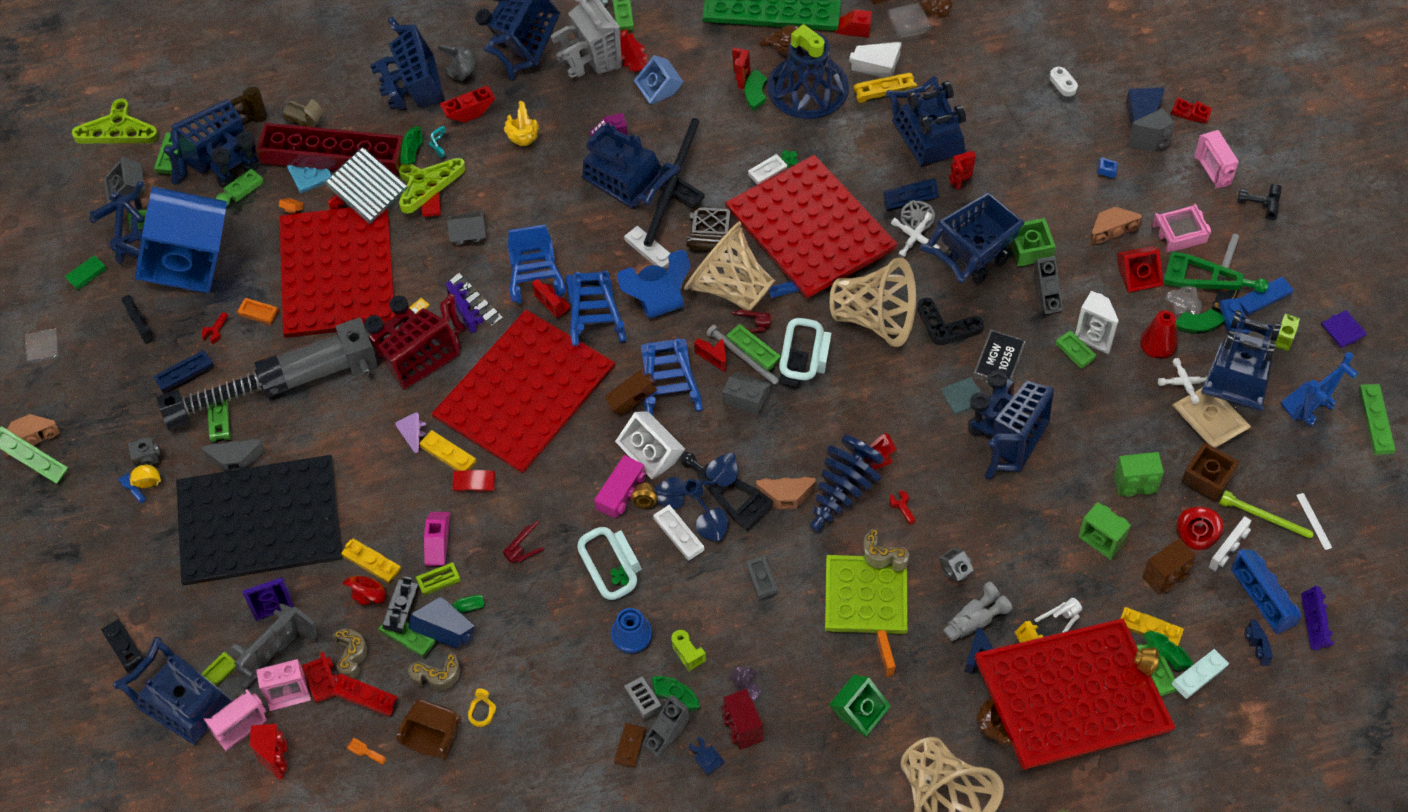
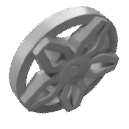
(916, 215)

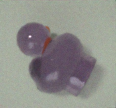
(743, 678)

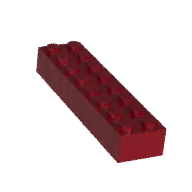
(324, 147)

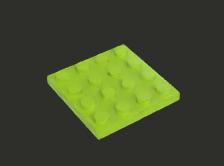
(864, 596)

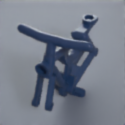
(118, 243)

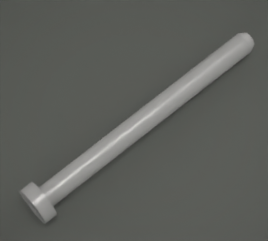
(713, 332)

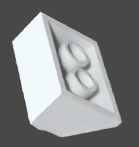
(1097, 322)
(649, 444)

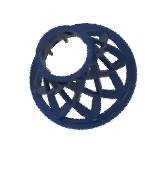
(830, 67)

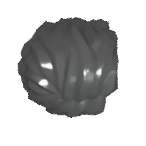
(462, 62)

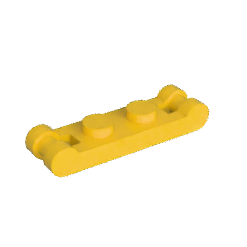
(878, 87)

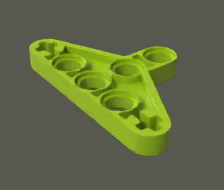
(108, 127)
(430, 175)

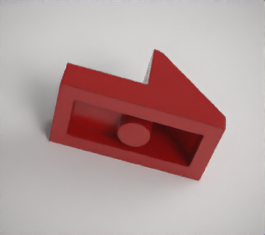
(713, 355)
(885, 447)

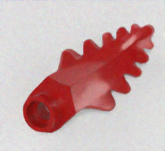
(632, 52)

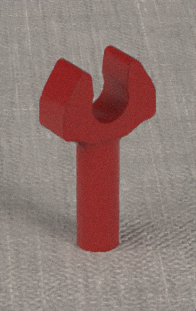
(214, 330)
(901, 504)

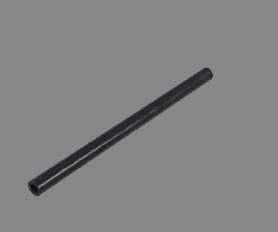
(670, 185)

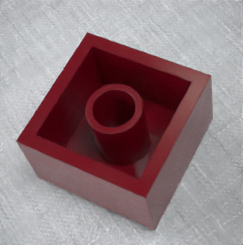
(742, 719)

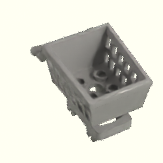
(590, 26)

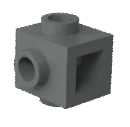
(144, 452)
(956, 564)

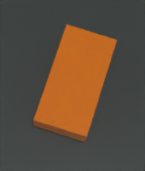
(258, 311)
(885, 652)

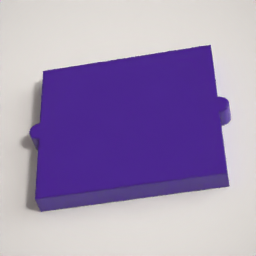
(1343, 329)

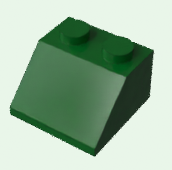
(860, 704)

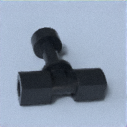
(1269, 201)

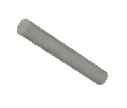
(1229, 253)

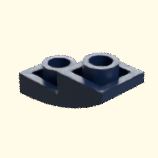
(1258, 639)

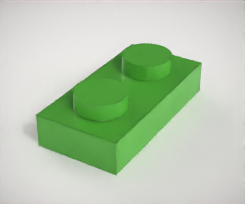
(1075, 349)

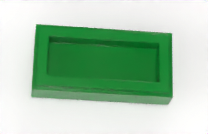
(85, 272)

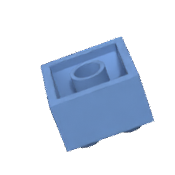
(658, 80)

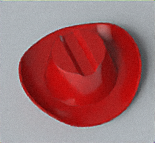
(1199, 527)
(365, 589)

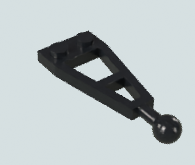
(749, 511)

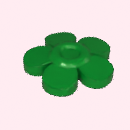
(789, 158)
(619, 576)

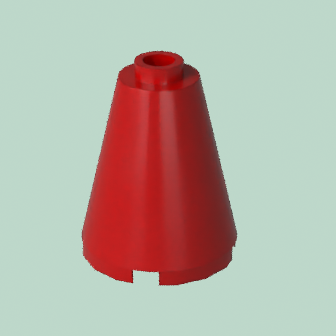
(1160, 336)

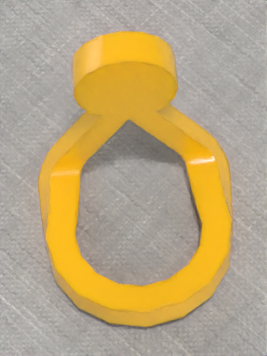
(481, 694)

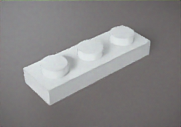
(655, 254)
(678, 532)
(1231, 544)

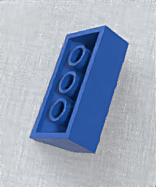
(1265, 591)

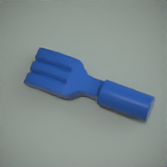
(125, 481)

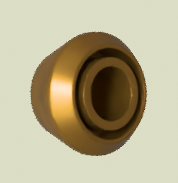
(644, 495)
(1147, 660)

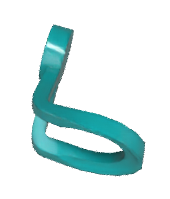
(439, 151)

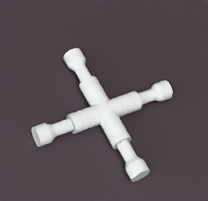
(914, 234)
(1183, 380)

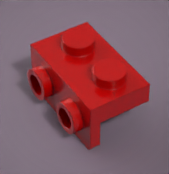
(320, 677)

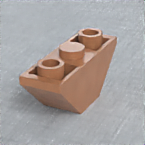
(1113, 224)
(33, 429)
(787, 492)

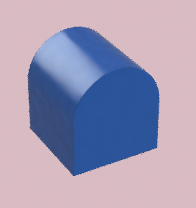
(180, 239)

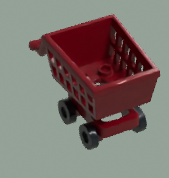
(422, 329)

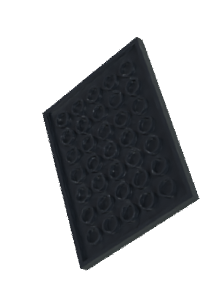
(257, 520)

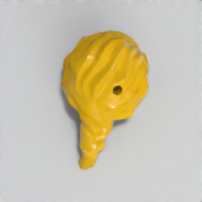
(521, 130)

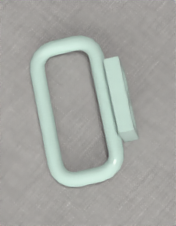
(819, 354)
(624, 554)

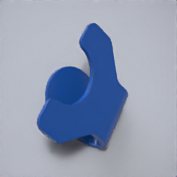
(656, 286)

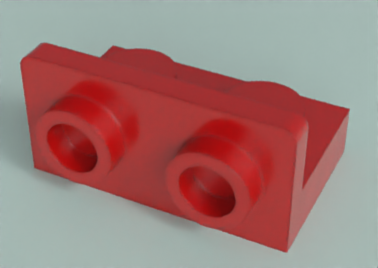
(741, 66)
(962, 168)
(547, 297)

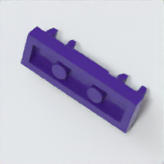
(463, 306)
(1316, 618)

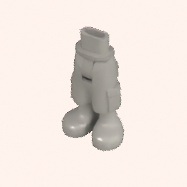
(975, 616)

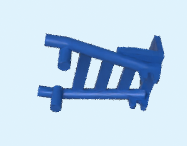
(528, 240)
(573, 285)
(681, 356)
(1313, 394)

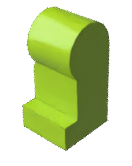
(808, 40)
(1287, 332)
(686, 651)

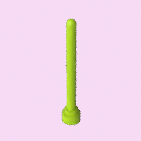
(1230, 500)

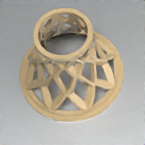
(755, 272)
(862, 304)
(953, 769)

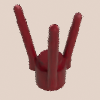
(761, 320)
(514, 551)

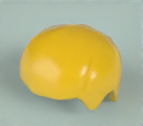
(144, 476)

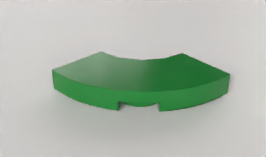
(753, 89)
(410, 144)
(1200, 322)
(1174, 654)
(668, 686)

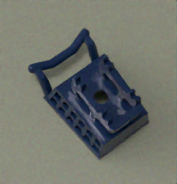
(409, 52)
(627, 162)
(179, 714)

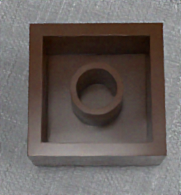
(1210, 471)
(1169, 567)

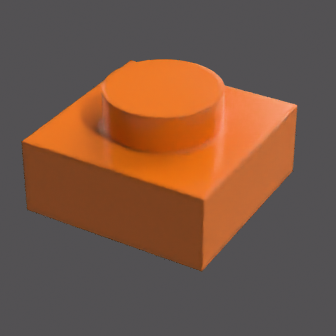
(290, 205)

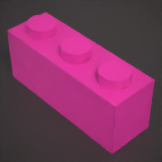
(619, 487)

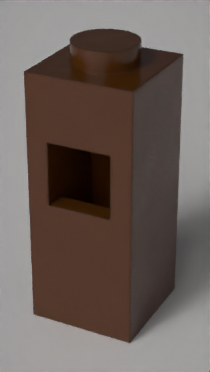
(631, 392)

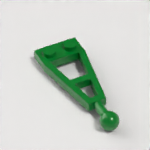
(1177, 269)

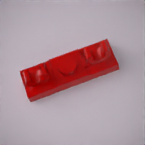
(364, 695)

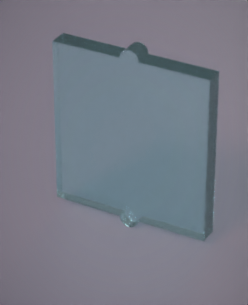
(959, 394)

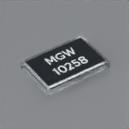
(999, 353)

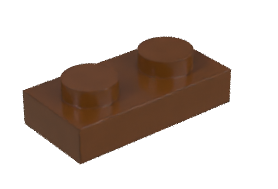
(630, 745)

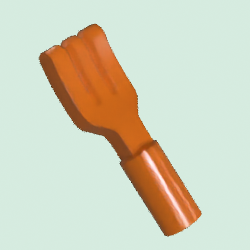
(360, 748)

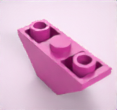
(436, 538)

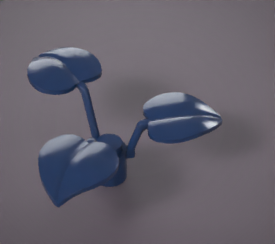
(713, 523)

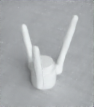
(1068, 609)

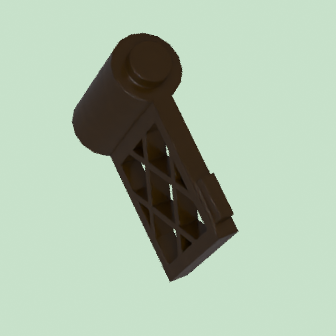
(251, 106)
(709, 238)

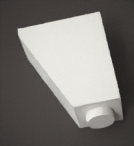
(876, 59)

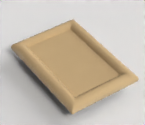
(1211, 418)

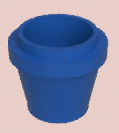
(631, 638)

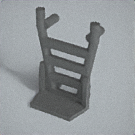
(288, 626)

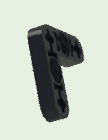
(946, 329)

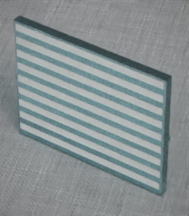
(366, 185)

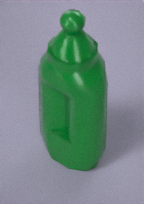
(469, 603)

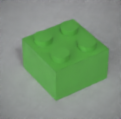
(1032, 243)
(1138, 474)
(1104, 530)

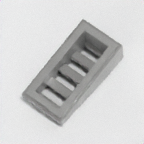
(650, 711)

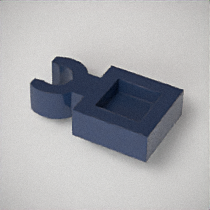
(707, 758)

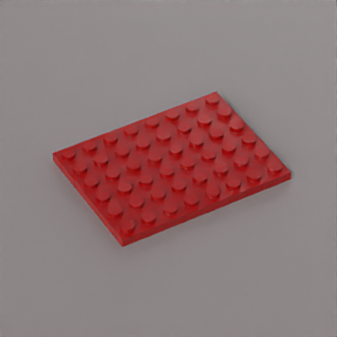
(811, 226)
(334, 270)
(523, 391)
(1073, 693)

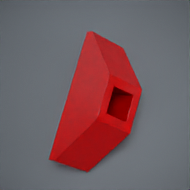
(469, 105)

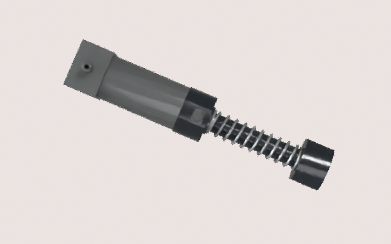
(281, 372)

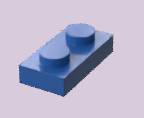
(1228, 310)

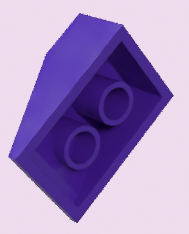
(267, 597)

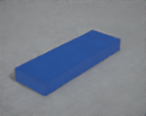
(1256, 301)

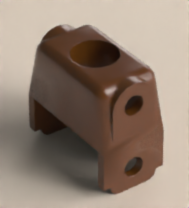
(429, 729)

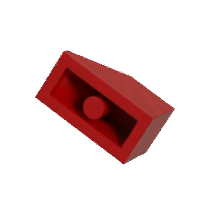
(855, 23)

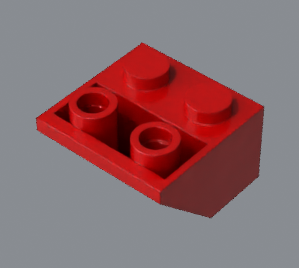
(269, 748)

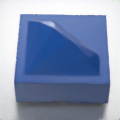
(1107, 167)

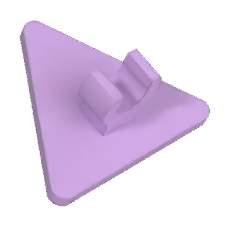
(409, 428)

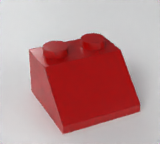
(1140, 268)

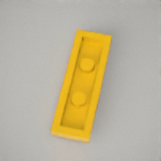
(447, 452)

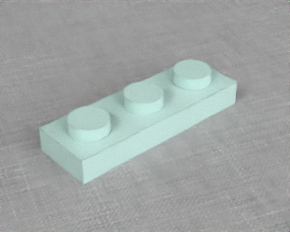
(1200, 673)

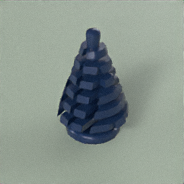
(848, 473)

